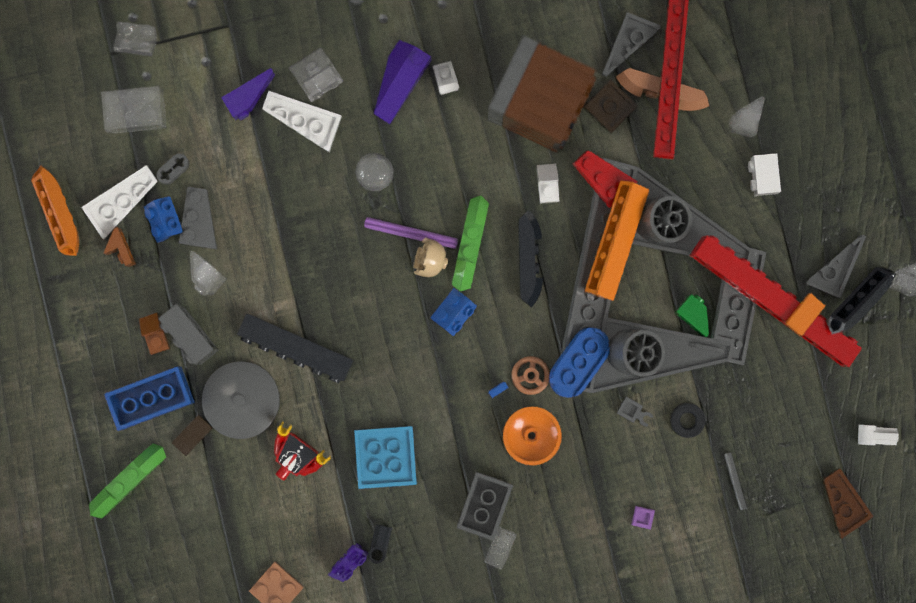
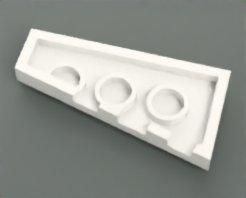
(310, 121)

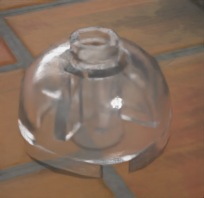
(374, 172)

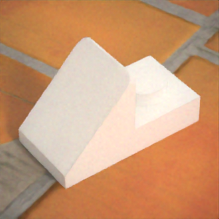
(445, 77)
(548, 183)

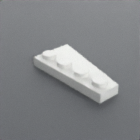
(114, 204)

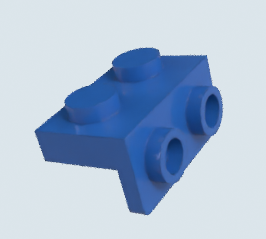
(162, 219)
(453, 312)

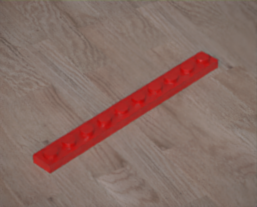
(671, 79)

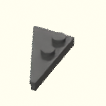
(632, 36)
(835, 274)

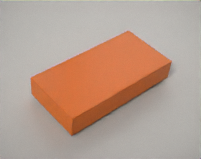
(805, 314)

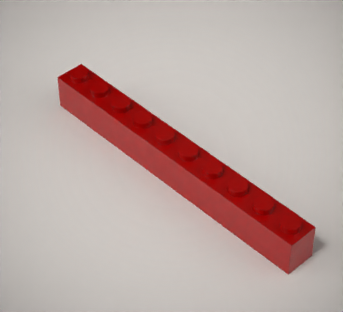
(771, 298)

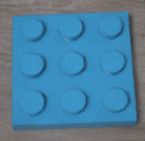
(385, 457)

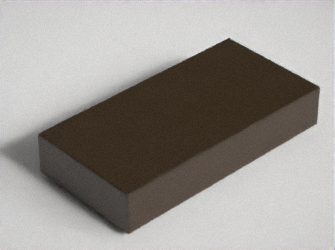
(192, 435)

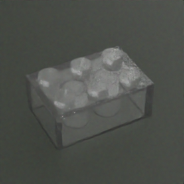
(133, 109)

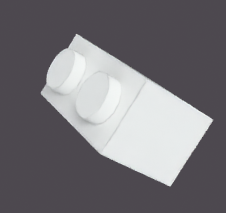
(764, 174)

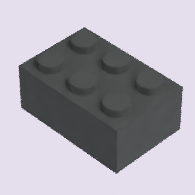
(187, 335)
(484, 505)

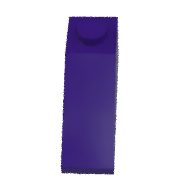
(245, 97)

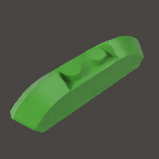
(470, 243)
(127, 481)

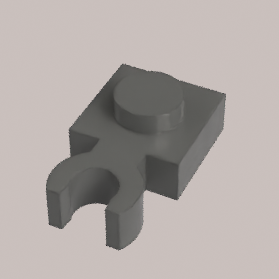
(631, 410)

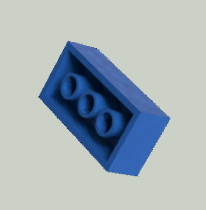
(149, 398)

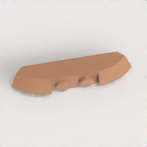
(639, 82)

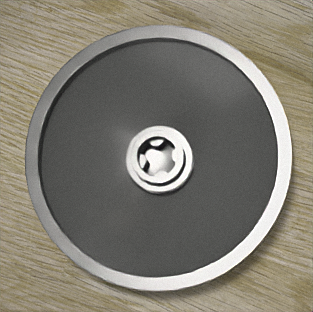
(240, 400)

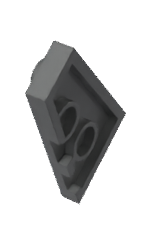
(197, 220)

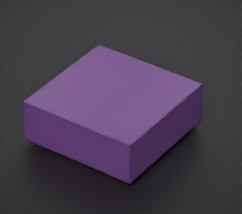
(643, 517)

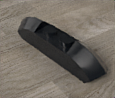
(529, 284)
(861, 300)

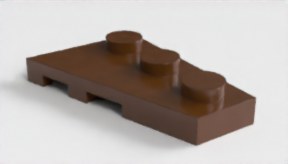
(845, 503)

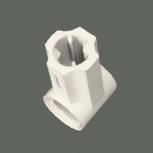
(876, 435)

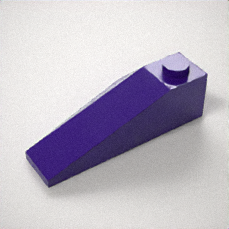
(401, 75)

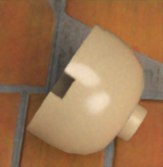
(430, 258)

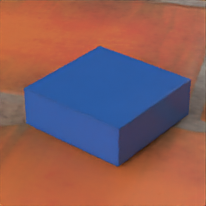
(498, 389)

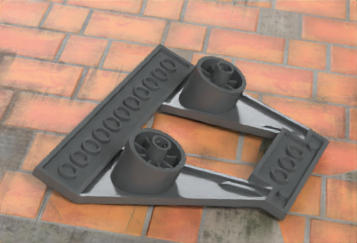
(667, 350)

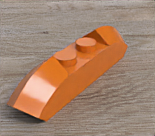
(56, 211)

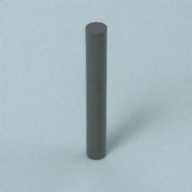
(735, 481)

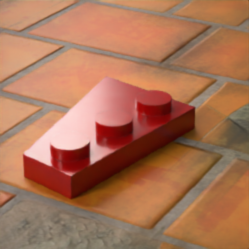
(601, 176)

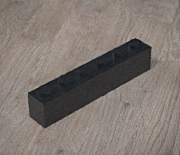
(295, 347)

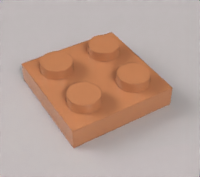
(276, 586)

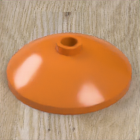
(546, 439)

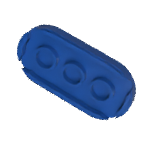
(579, 362)

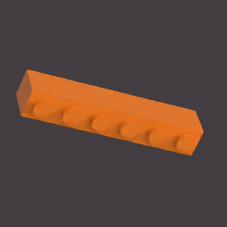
(617, 240)

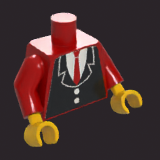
(296, 455)

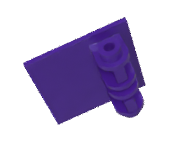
(344, 569)

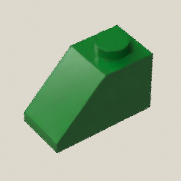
(694, 314)

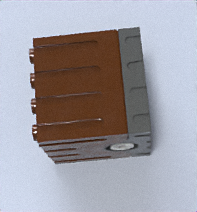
(541, 95)

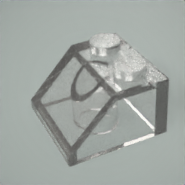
(316, 74)
(204, 275)

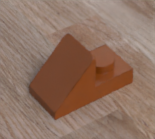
(118, 243)
(153, 333)

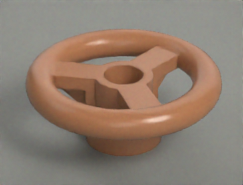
(516, 380)

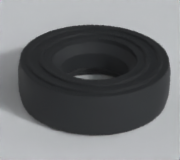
(699, 416)

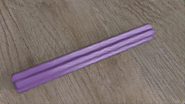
(409, 232)

